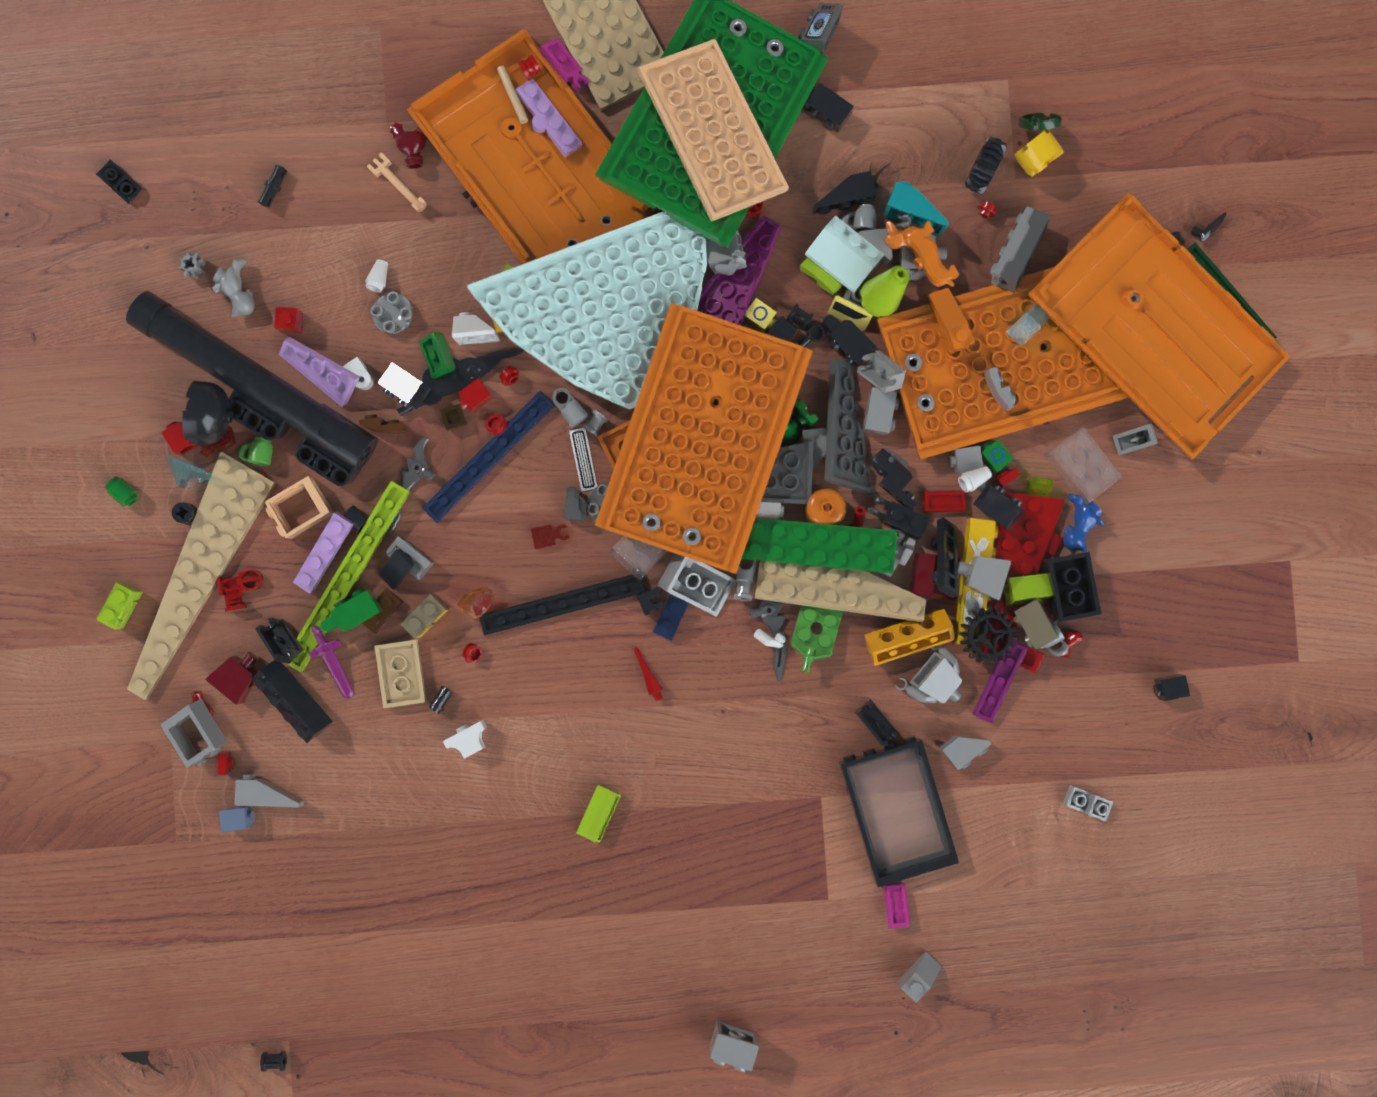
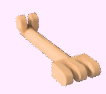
(382, 168)

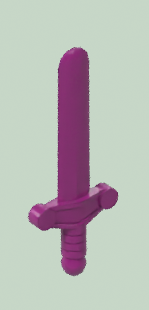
(325, 649)

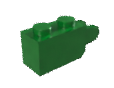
(352, 612)

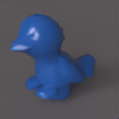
(1085, 519)

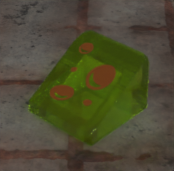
(1039, 486)

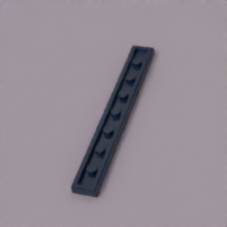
(488, 457)

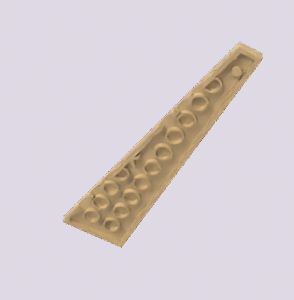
(220, 525)

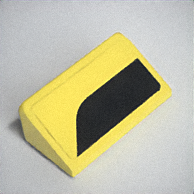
(846, 310)

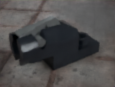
(895, 476)

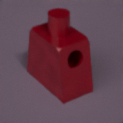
(234, 677)

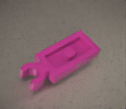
(564, 63)

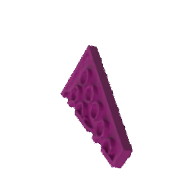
(730, 295)

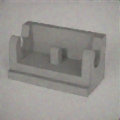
(882, 372)
(422, 562)

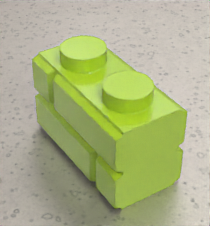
(119, 605)

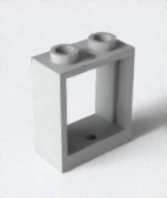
(207, 727)

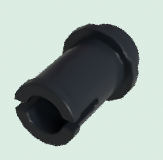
(440, 700)

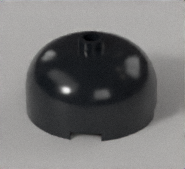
(206, 413)

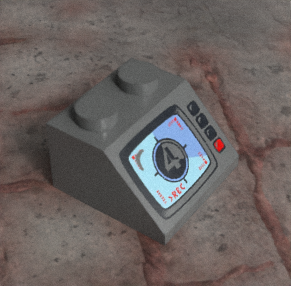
(821, 25)

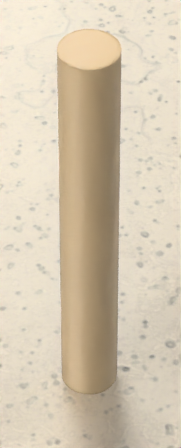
(512, 94)

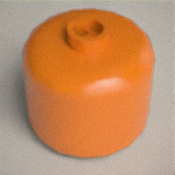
(831, 500)

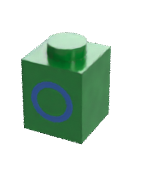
(995, 455)

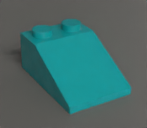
(909, 201)

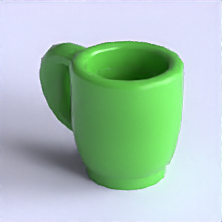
(259, 452)

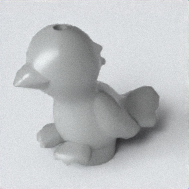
(230, 284)

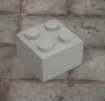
(734, 1046)

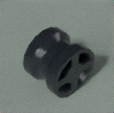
(188, 513)

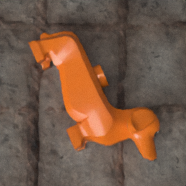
(925, 251)

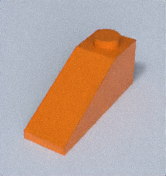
(951, 321)

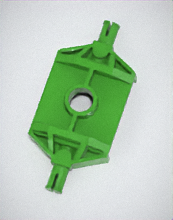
(812, 645)

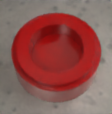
(496, 424)

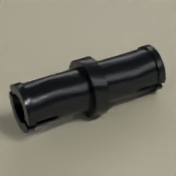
(272, 186)

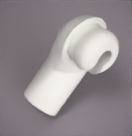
(767, 640)

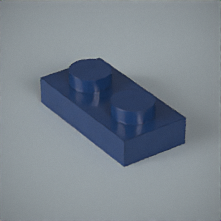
(670, 617)

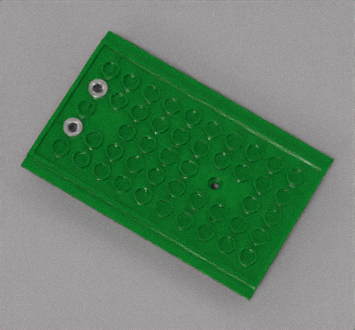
(773, 84)

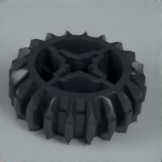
(985, 165)
(991, 644)

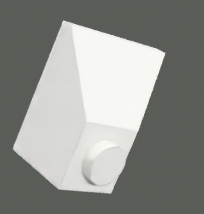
(472, 330)

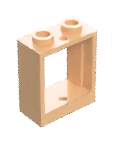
(318, 498)

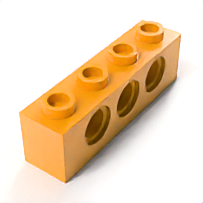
(909, 637)

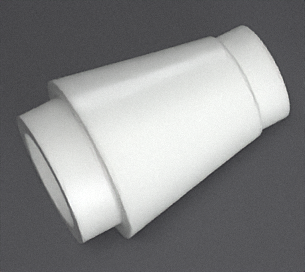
(377, 277)
(973, 479)

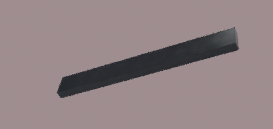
(561, 604)

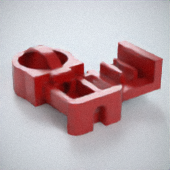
(234, 586)

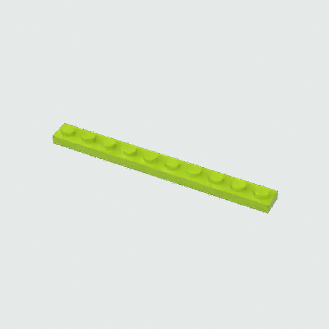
(351, 567)

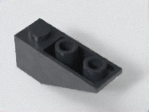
(853, 190)

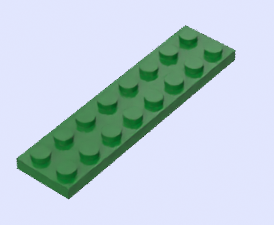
(822, 545)

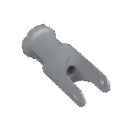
(744, 580)

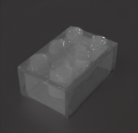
(1083, 465)

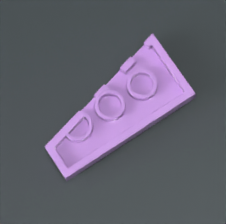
(321, 371)

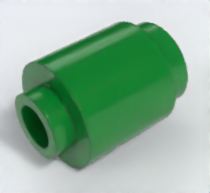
(121, 491)

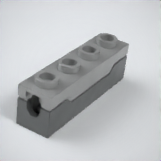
(1020, 249)

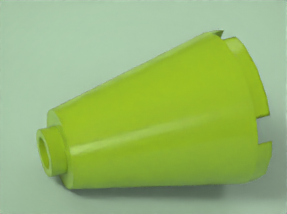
(885, 291)

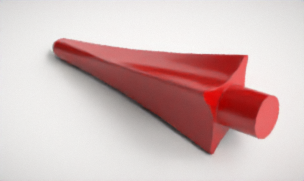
(652, 684)

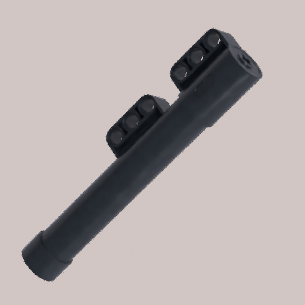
(260, 393)

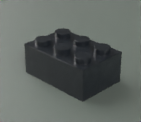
(1072, 587)

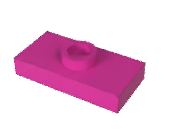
(896, 905)

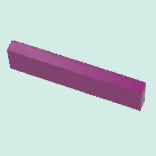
(999, 683)

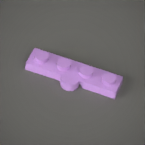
(548, 118)

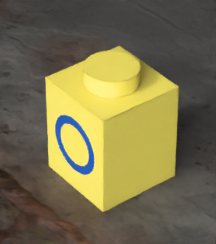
(760, 315)

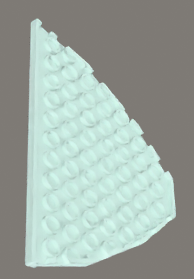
(600, 303)

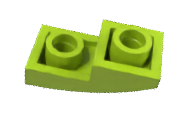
(824, 279)

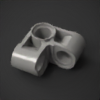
(571, 410)

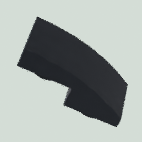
(119, 181)
(397, 569)

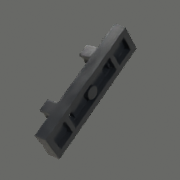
(947, 557)

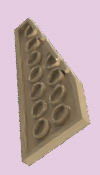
(836, 590)

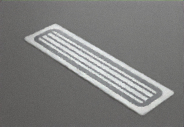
(583, 459)

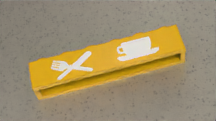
(977, 542)

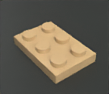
(400, 673)

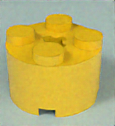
(1038, 153)

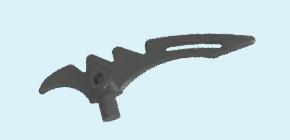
(417, 470)
(769, 612)

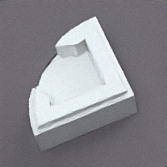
(909, 547)

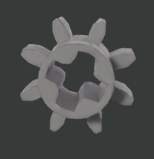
(187, 260)

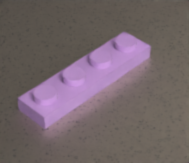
(323, 552)

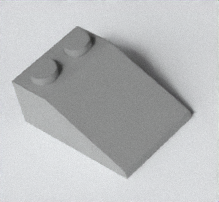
(697, 583)

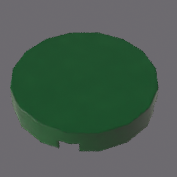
(1039, 121)

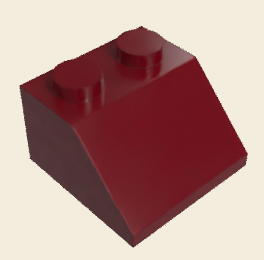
(921, 581)

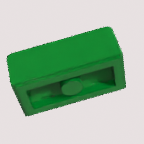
(437, 355)

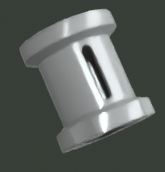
(595, 423)

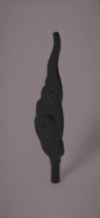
(453, 382)

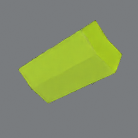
(598, 813)

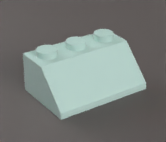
(844, 254)

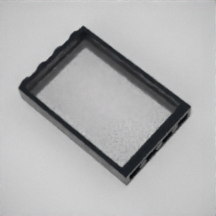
(898, 811)

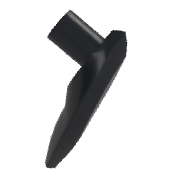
(1210, 229)

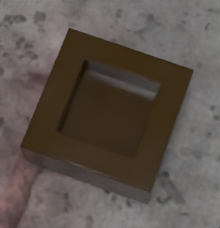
(453, 417)

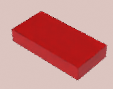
(944, 501)

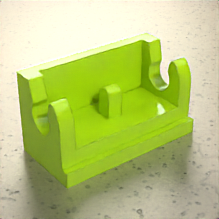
(1027, 589)

